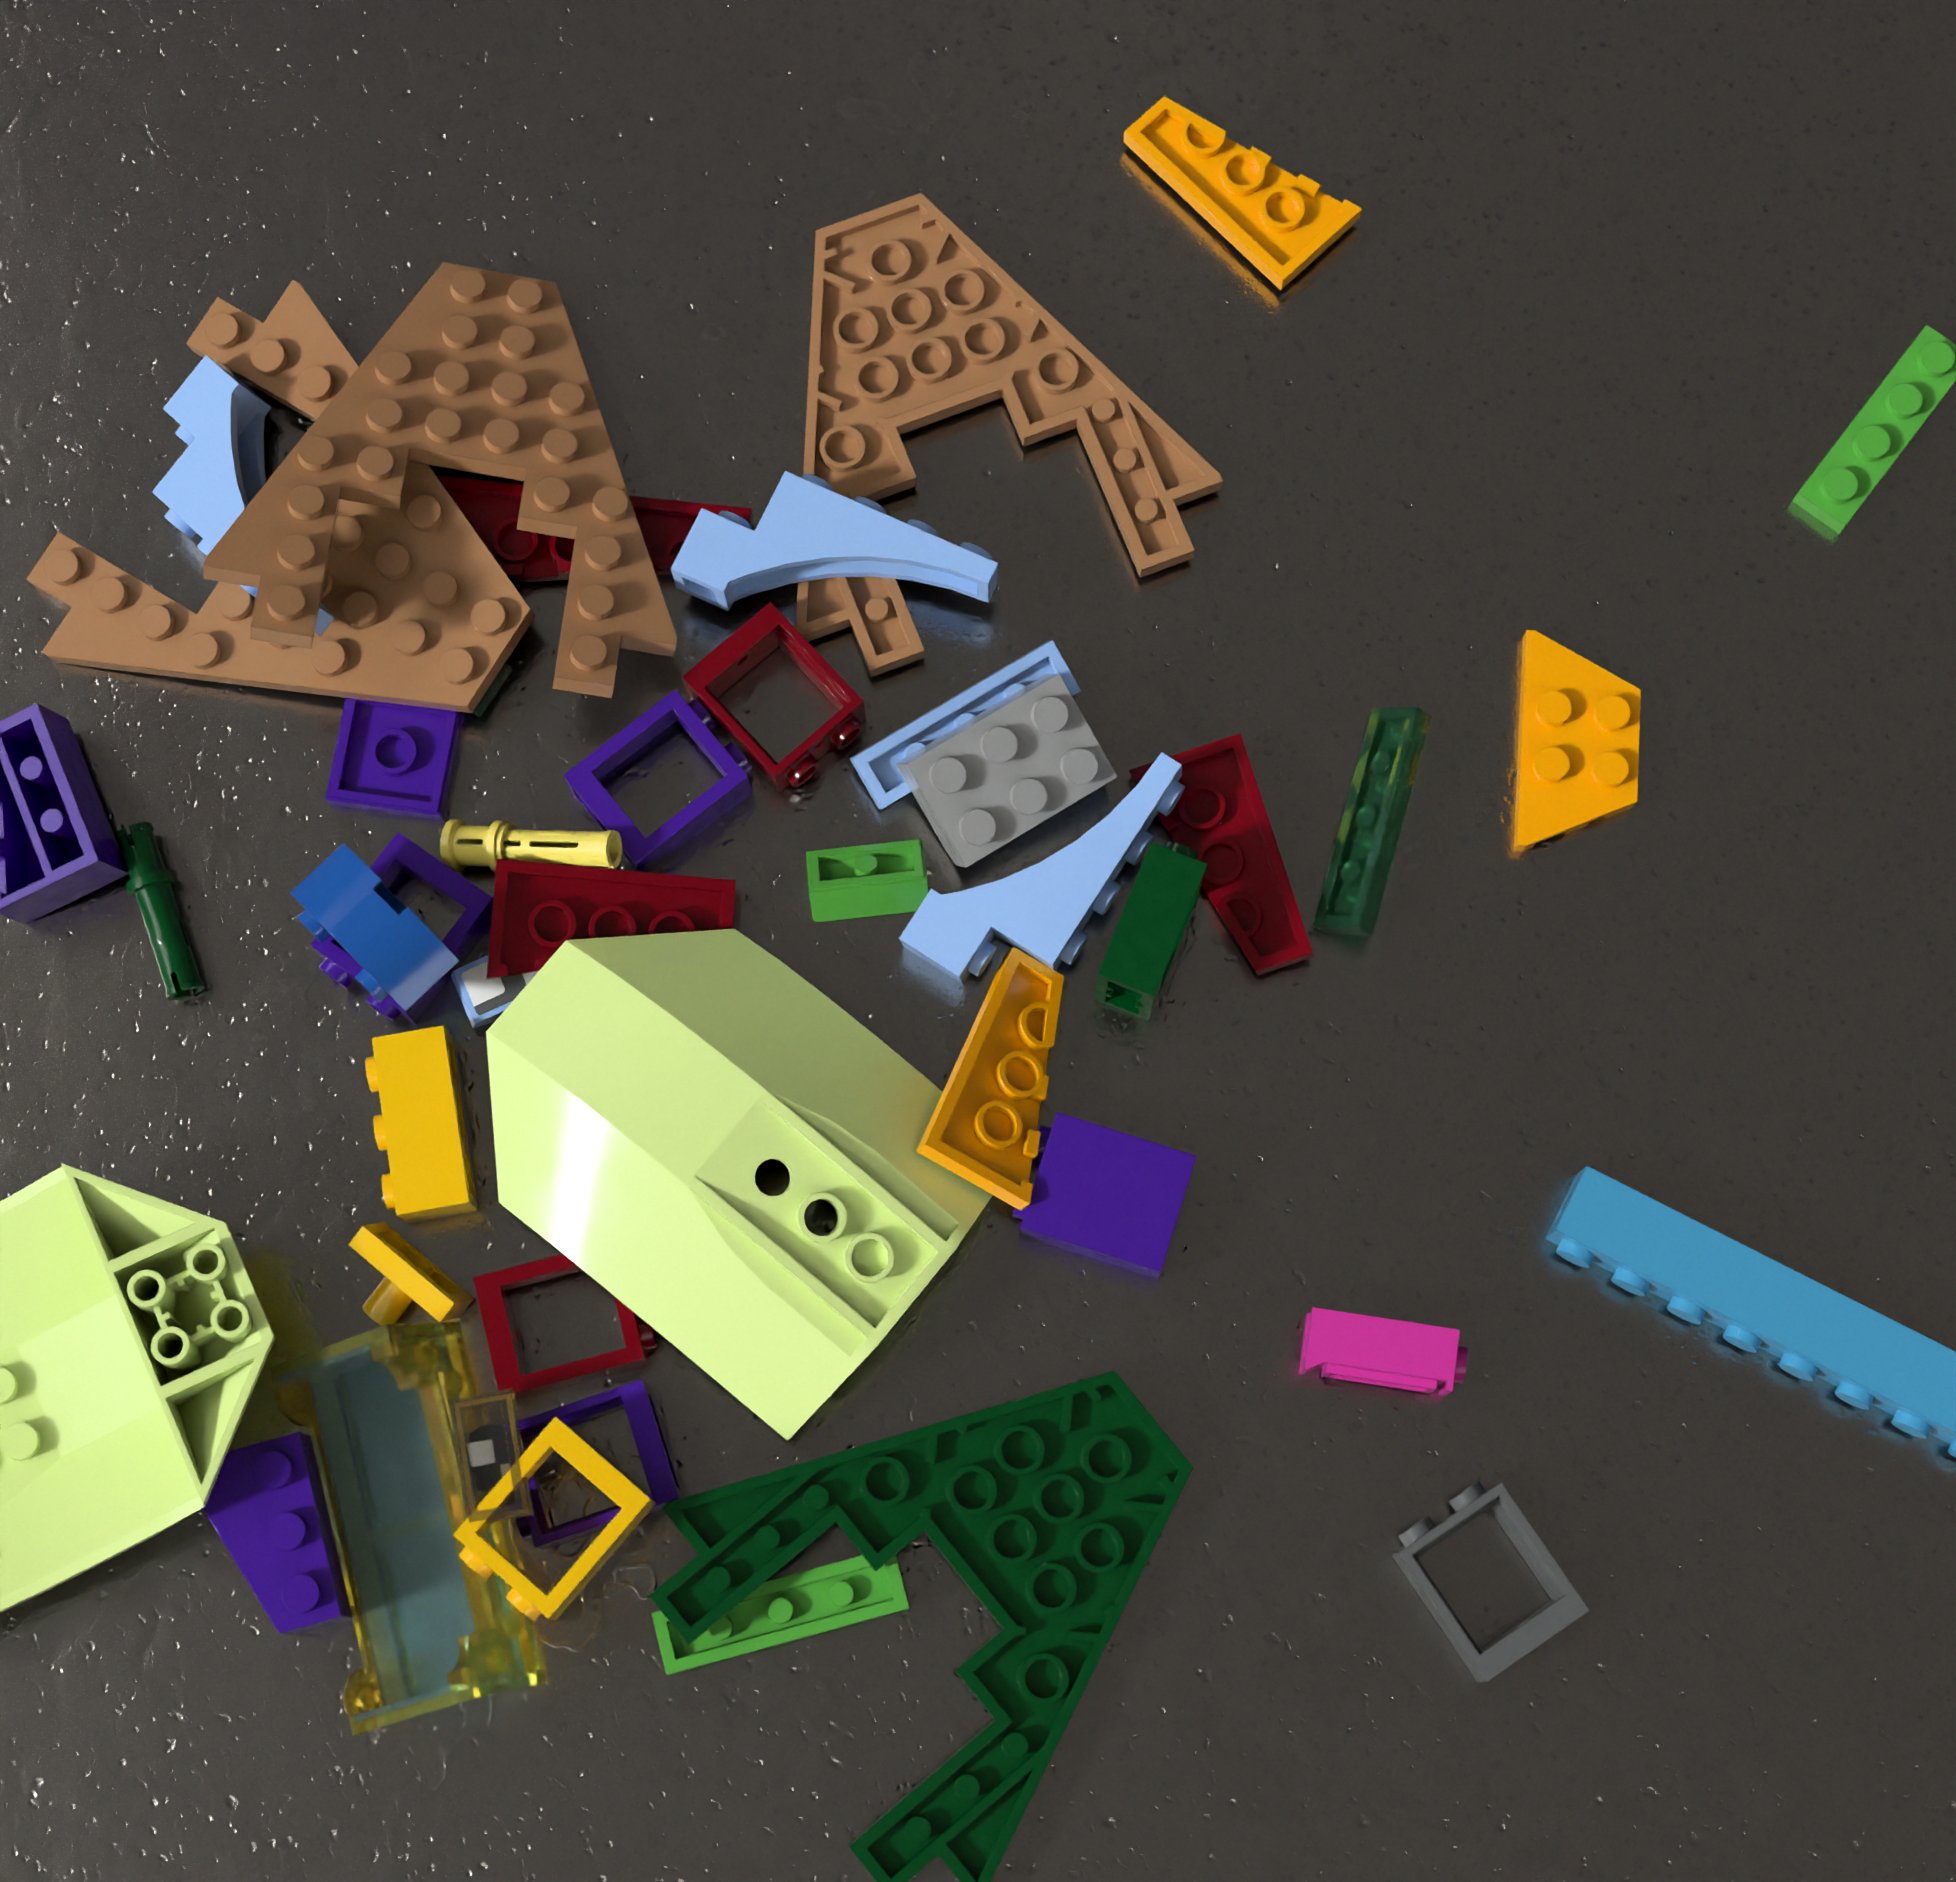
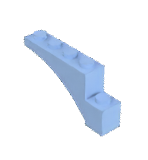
(223, 460)
(817, 536)
(1048, 902)

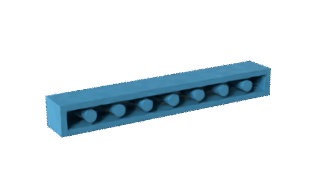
(1759, 1303)

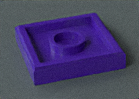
(394, 758)

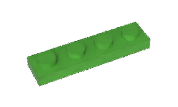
(1880, 431)
(789, 1611)

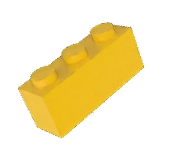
(421, 1125)

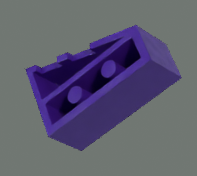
(51, 819)
(280, 1533)

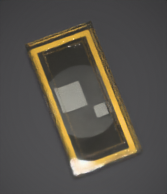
(486, 1448)

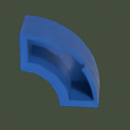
(373, 927)

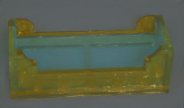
(393, 1494)

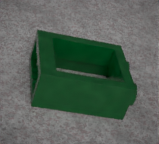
(1150, 929)

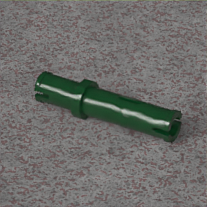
(152, 888)

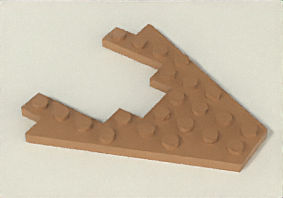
(929, 326)
(476, 383)
(410, 588)

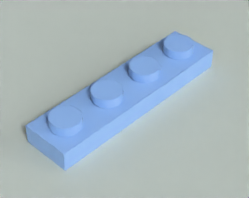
(878, 762)

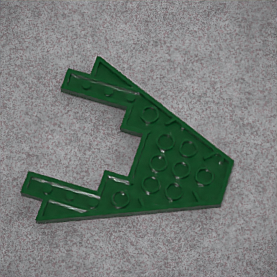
(1040, 1516)

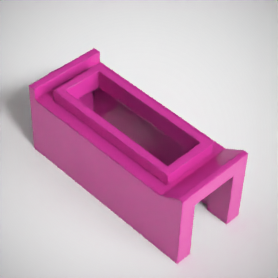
(1383, 1351)

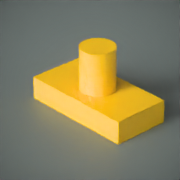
(406, 1278)

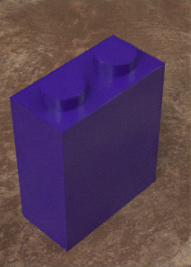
(1106, 1194)

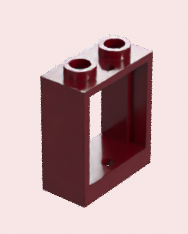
(741, 654)
(505, 1345)

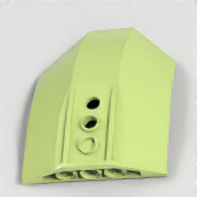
(630, 1136)
(117, 1371)

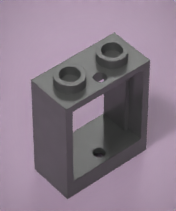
(1528, 1633)

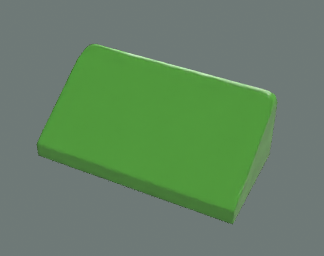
(866, 880)

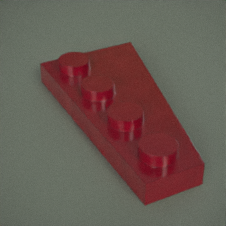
(1231, 832)
(550, 903)

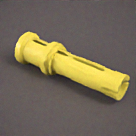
(505, 841)

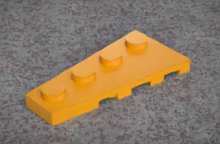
(1252, 203)
(995, 1091)

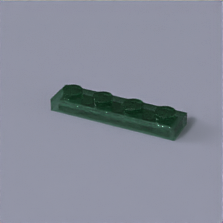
(1372, 821)

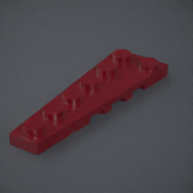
(534, 557)

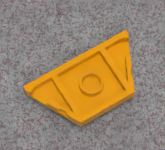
(1572, 742)

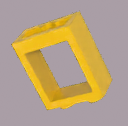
(525, 1593)

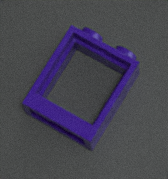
(652, 851)
(460, 940)
(650, 1443)

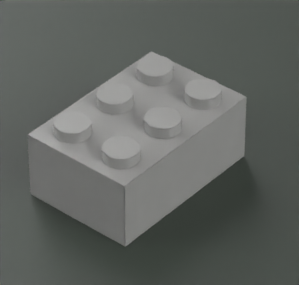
(1006, 770)

